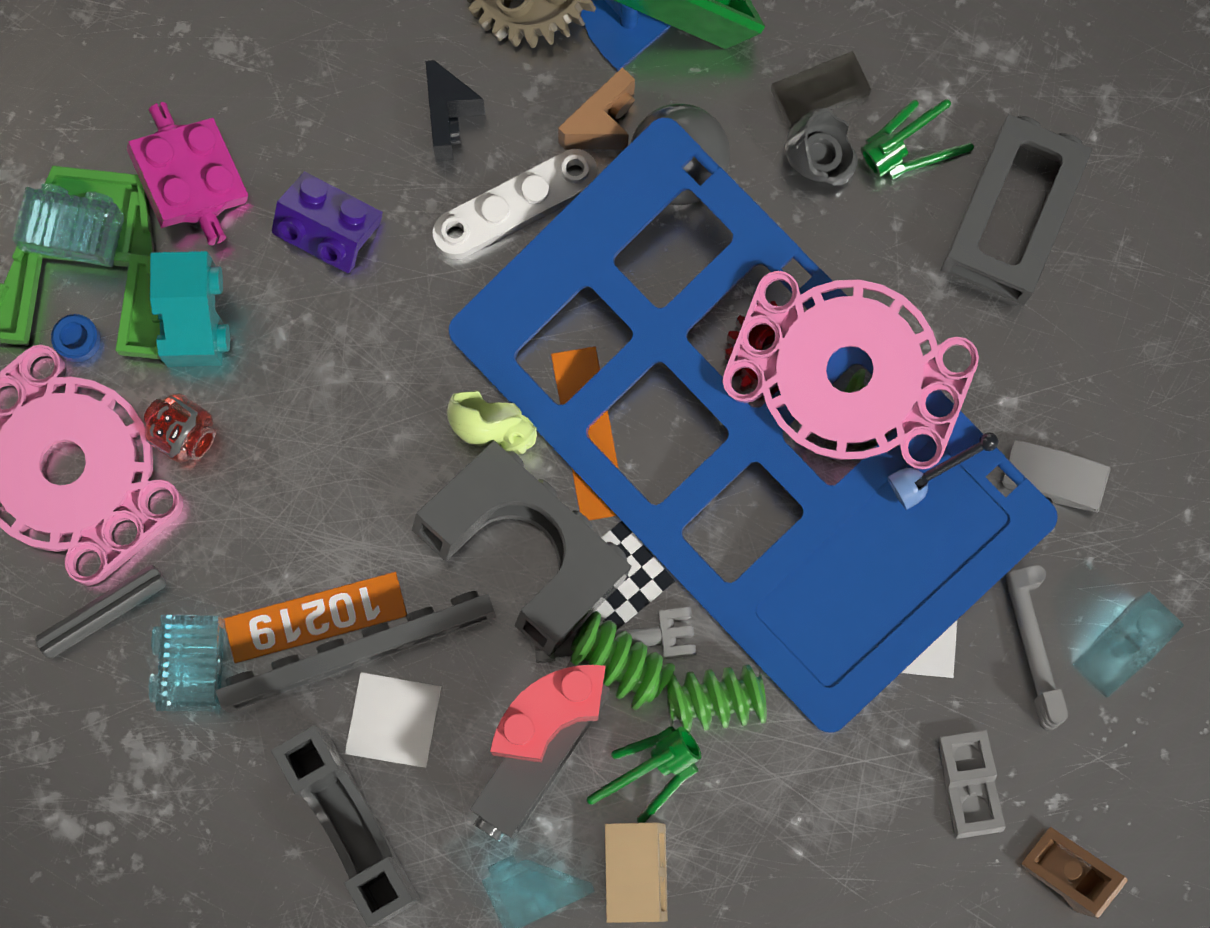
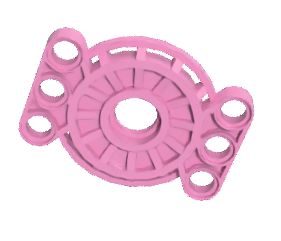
(899, 378)
(102, 493)

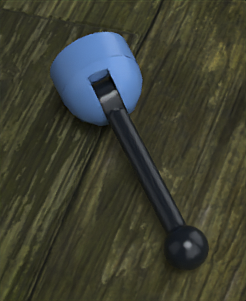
(912, 485)

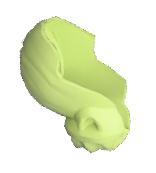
(486, 422)

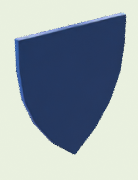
(620, 31)

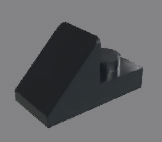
(448, 101)

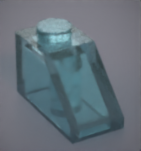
(1128, 643)
(530, 891)

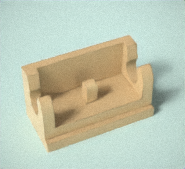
(636, 872)

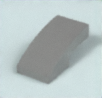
(1060, 475)
(971, 784)

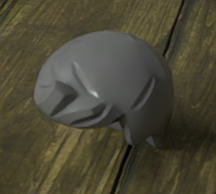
(820, 148)

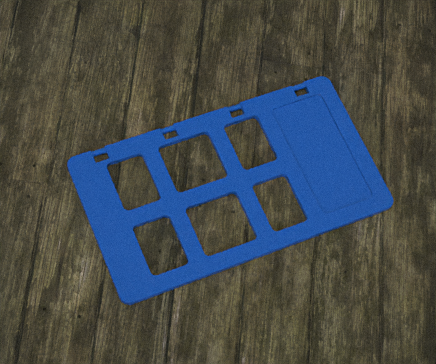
(857, 576)

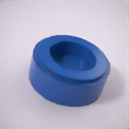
(75, 338)

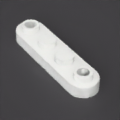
(514, 204)

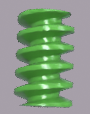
(623, 662)
(716, 698)

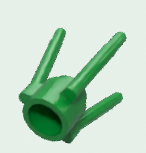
(886, 149)
(674, 753)

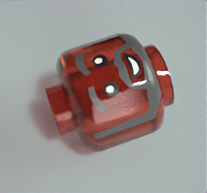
(179, 428)

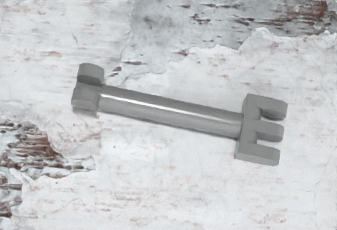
(658, 635)
(1050, 702)

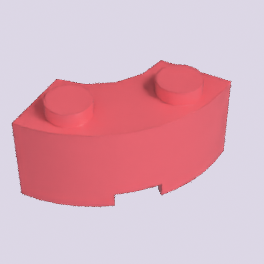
(546, 709)

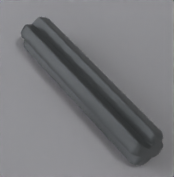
(100, 611)

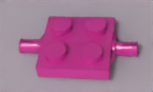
(187, 173)

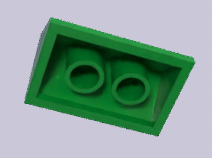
(715, 21)

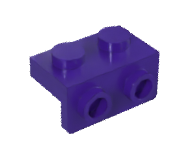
(324, 221)

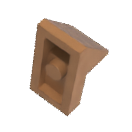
(592, 123)
(1074, 873)

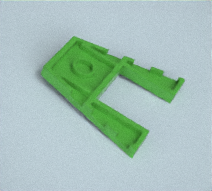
(137, 325)

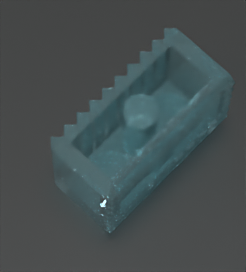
(69, 225)
(188, 664)

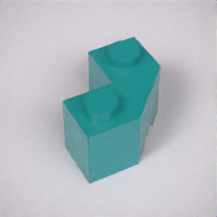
(184, 298)

